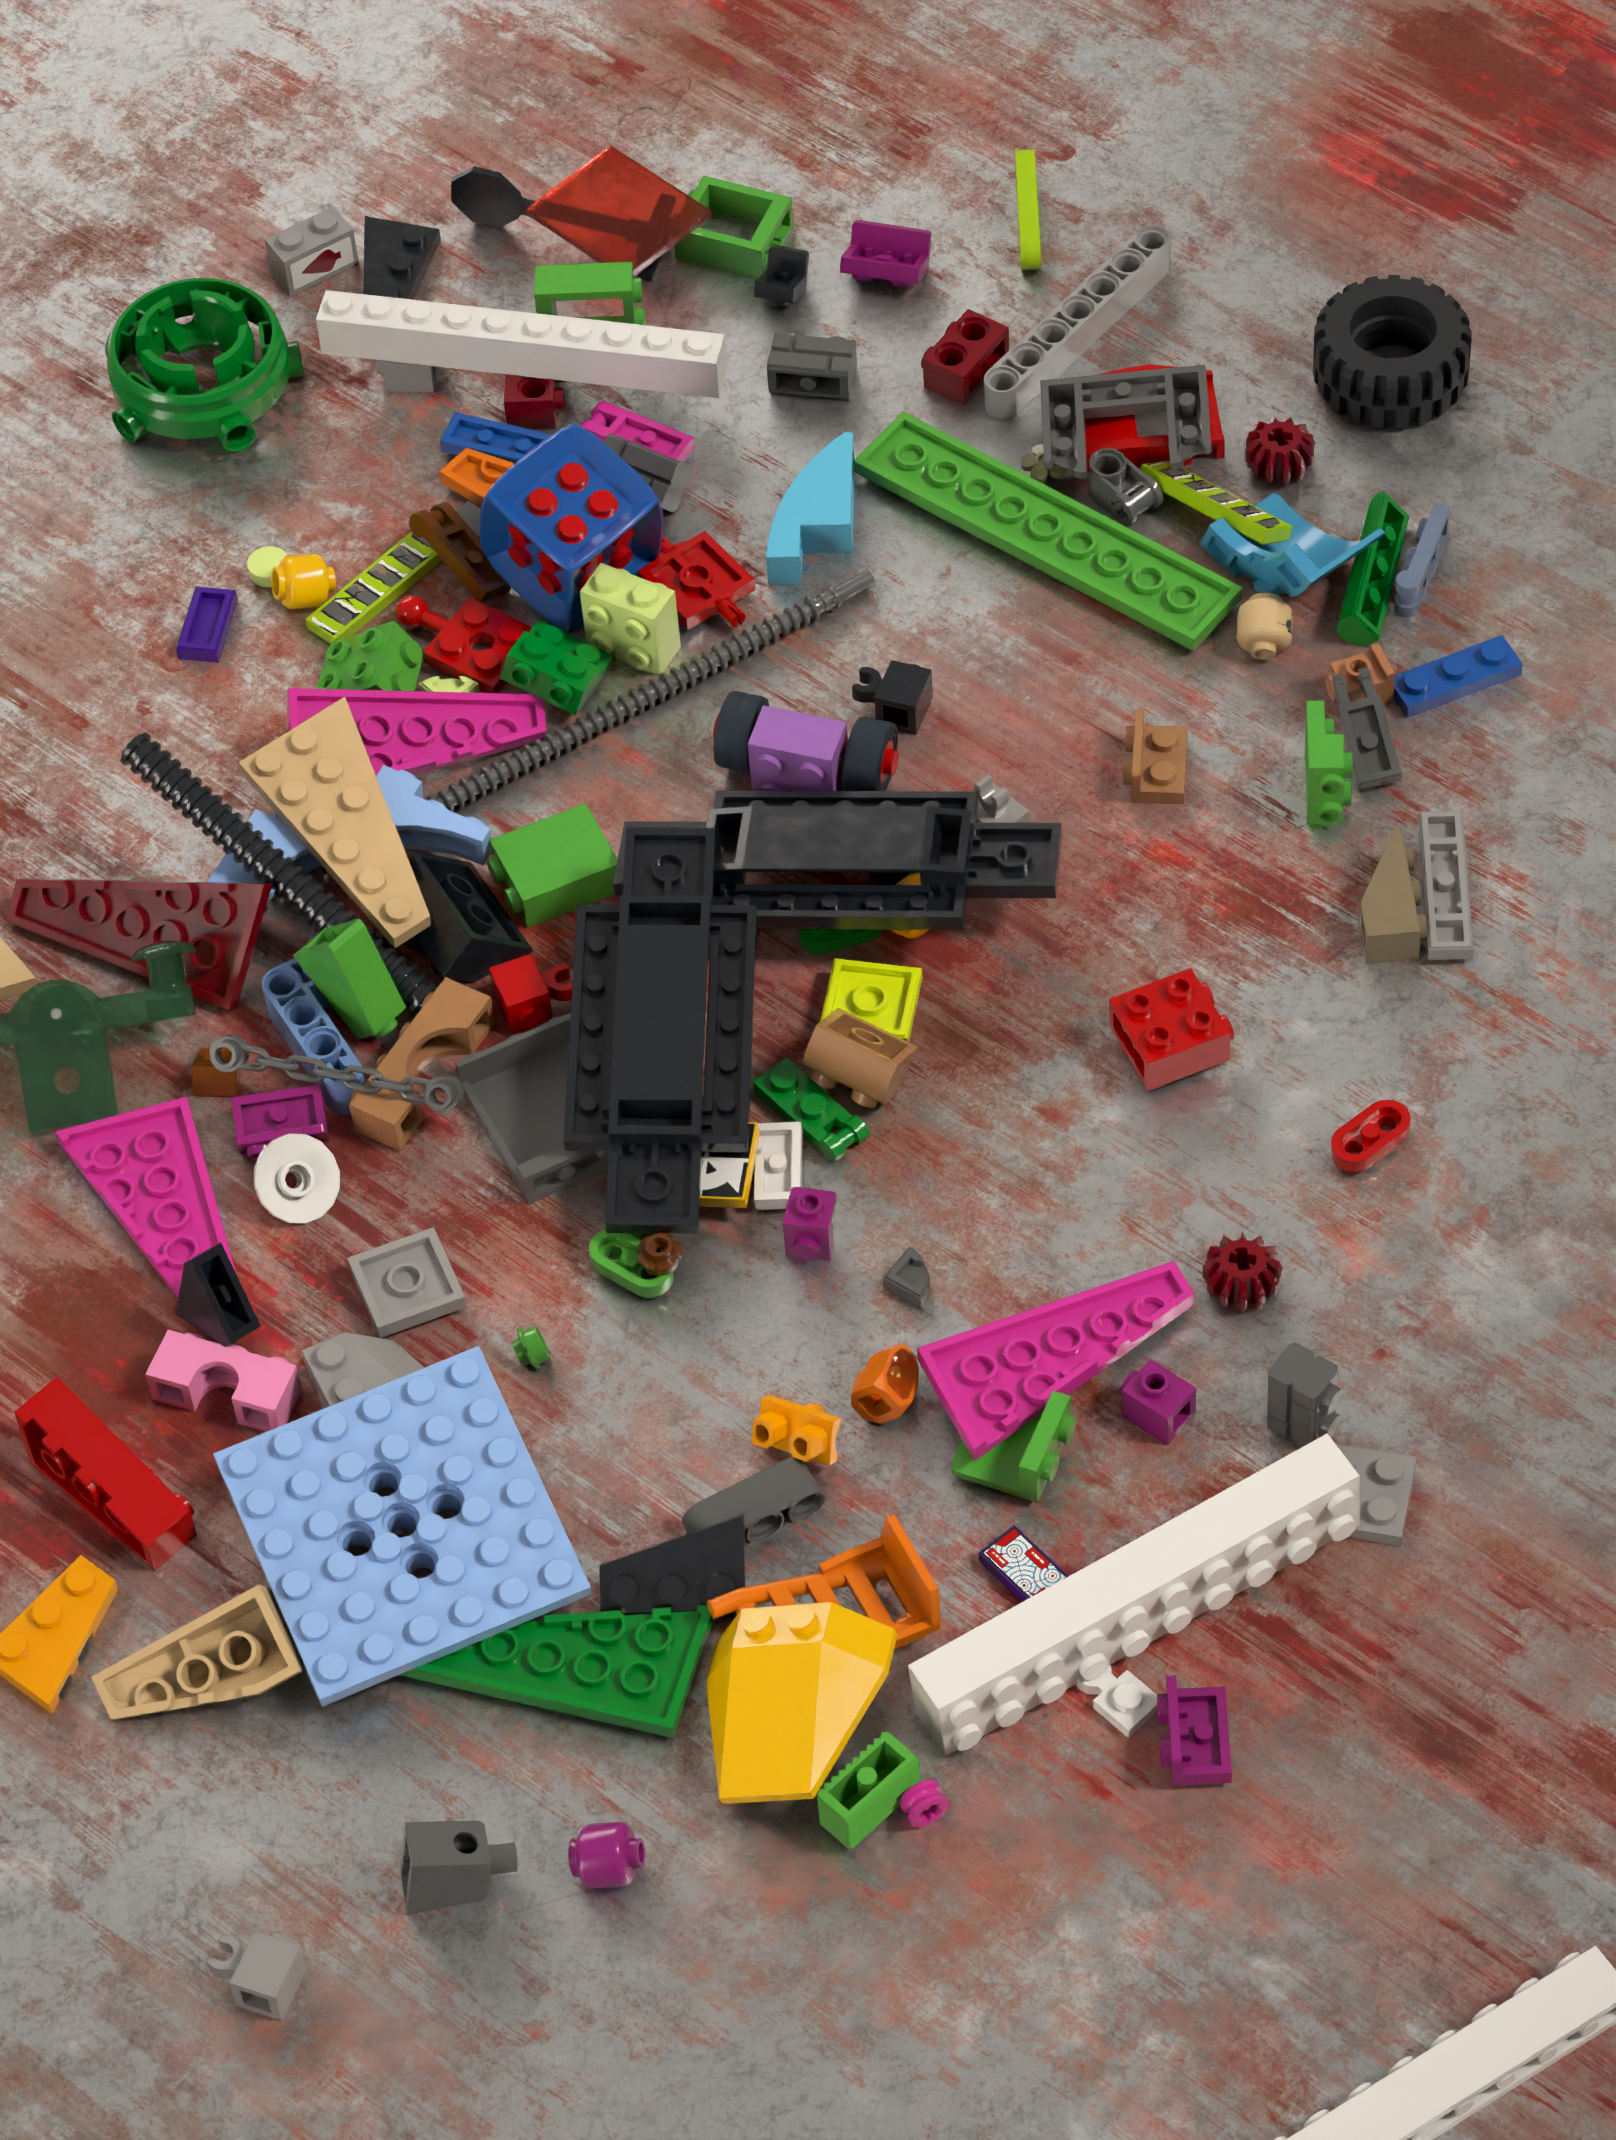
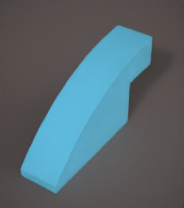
(814, 513)

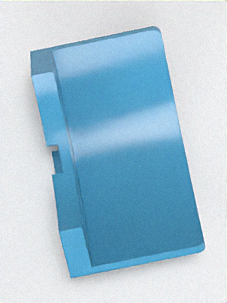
(1286, 565)

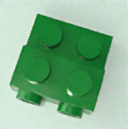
(555, 666)

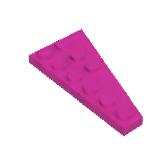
(428, 728)
(152, 1181)
(1007, 1369)

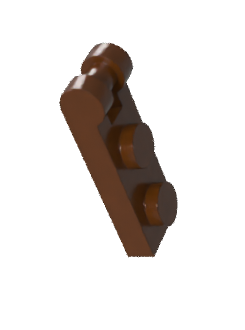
(459, 550)

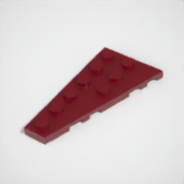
(124, 915)

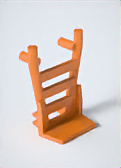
(859, 1569)

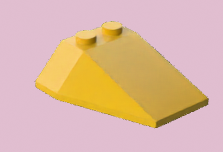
(790, 1695)

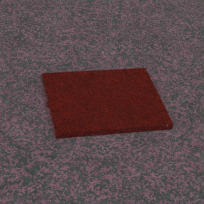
(618, 211)

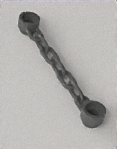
(240, 1055)

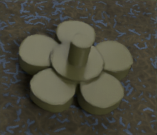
(1035, 463)

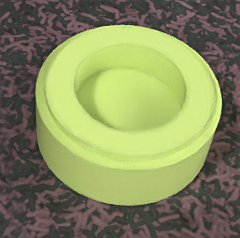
(261, 564)

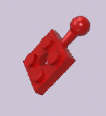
(452, 646)

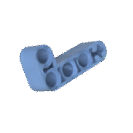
(300, 1017)

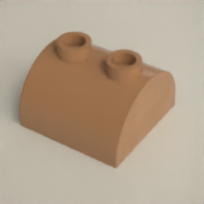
(859, 1057)

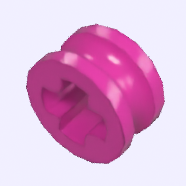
(924, 1803)

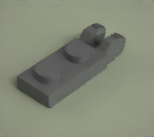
(1367, 733)

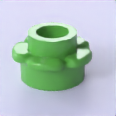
(531, 1347)

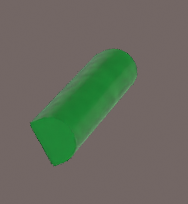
(1373, 572)

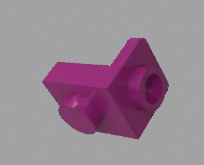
(809, 1224)

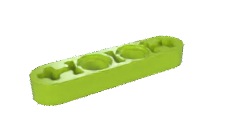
(1027, 209)

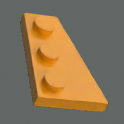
(49, 1635)

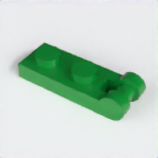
(801, 1100)

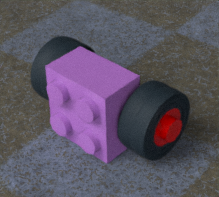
(802, 750)

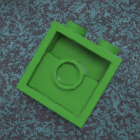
(1325, 768)

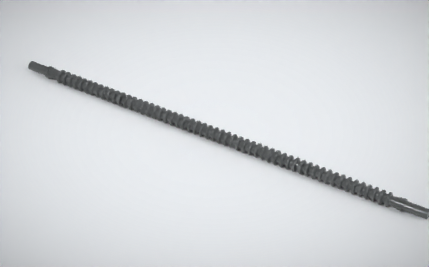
(829, 599)

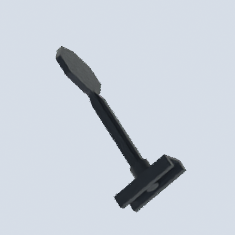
(495, 202)

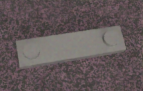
(1445, 885)

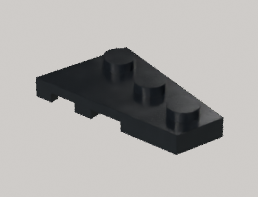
(396, 257)
(677, 1571)

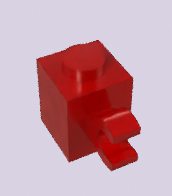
(526, 993)

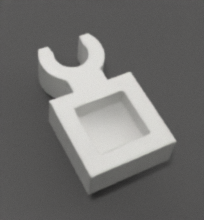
(1121, 1700)

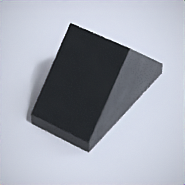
(214, 1298)

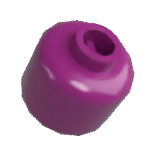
(606, 1855)

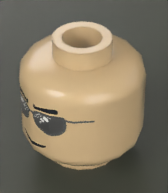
(1264, 626)

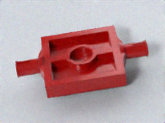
(703, 579)

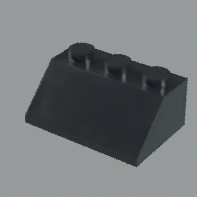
(466, 919)

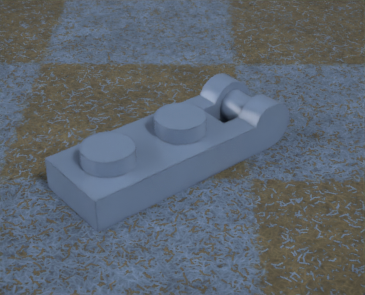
(1422, 561)

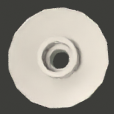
(315, 1175)

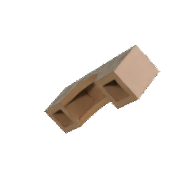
(449, 1023)

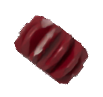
(1279, 451)
(1242, 1272)

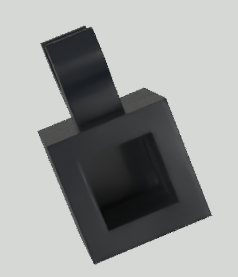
(898, 697)

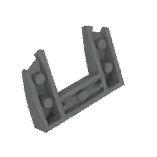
(1071, 400)

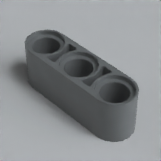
(768, 1499)

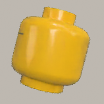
(302, 581)

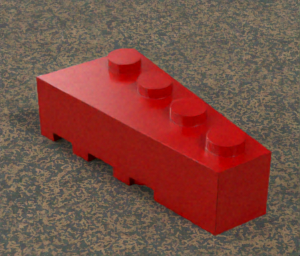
(103, 1475)

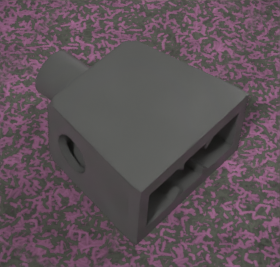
(450, 1864)

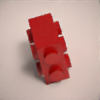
(1170, 1028)

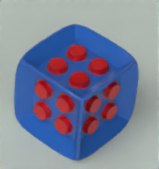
(563, 516)

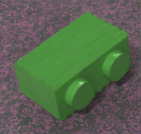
(867, 1790)

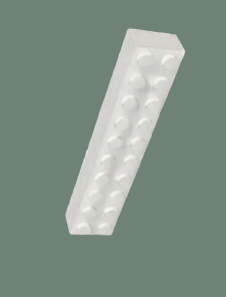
(1135, 1595)

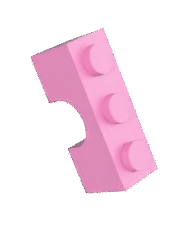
(192, 1366)

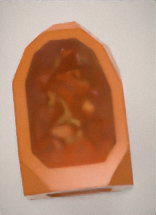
(886, 1384)

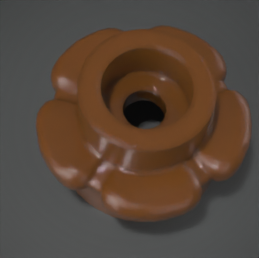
(663, 1262)

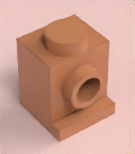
(1380, 670)

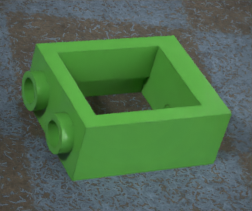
(730, 252)
(590, 282)

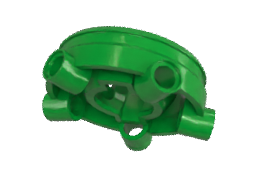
(171, 397)

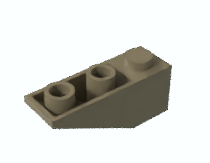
(1388, 909)

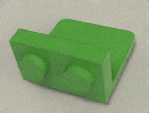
(373, 660)
(1025, 1458)

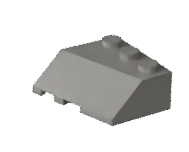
(354, 1365)

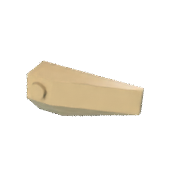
(213, 1659)

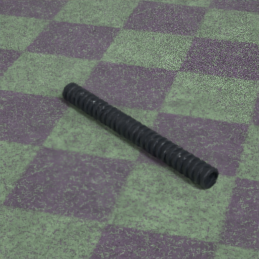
(260, 856)

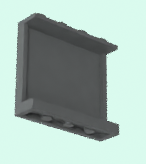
(521, 1105)

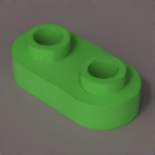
(626, 1269)

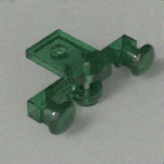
(67, 1024)

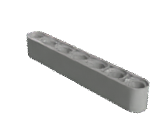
(1077, 322)

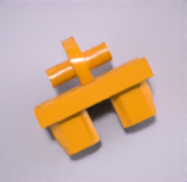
(796, 1429)

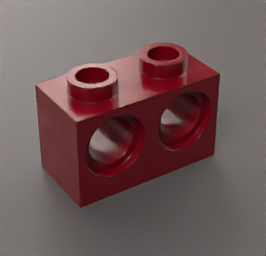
(963, 356)
(533, 402)

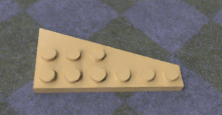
(334, 805)

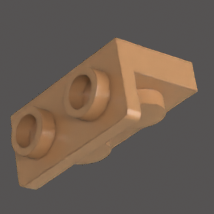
(1157, 762)

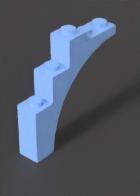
(418, 822)

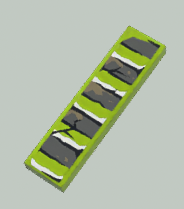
(1218, 503)
(374, 589)

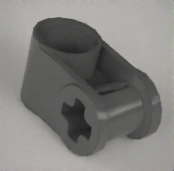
(1121, 486)

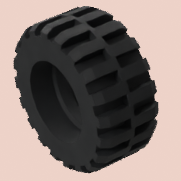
(1389, 388)

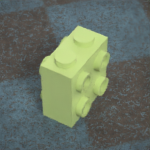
(631, 618)

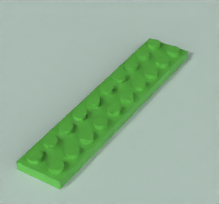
(1049, 530)

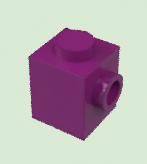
(1158, 1401)

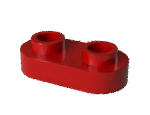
(1367, 1138)

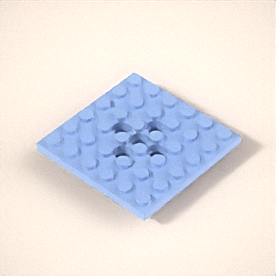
(442, 1446)

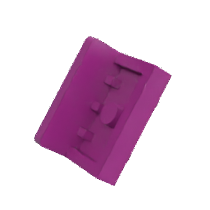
(887, 253)
(277, 1113)
(1197, 1734)

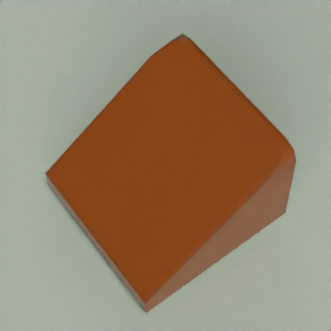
(209, 1080)

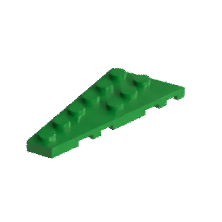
(587, 1665)

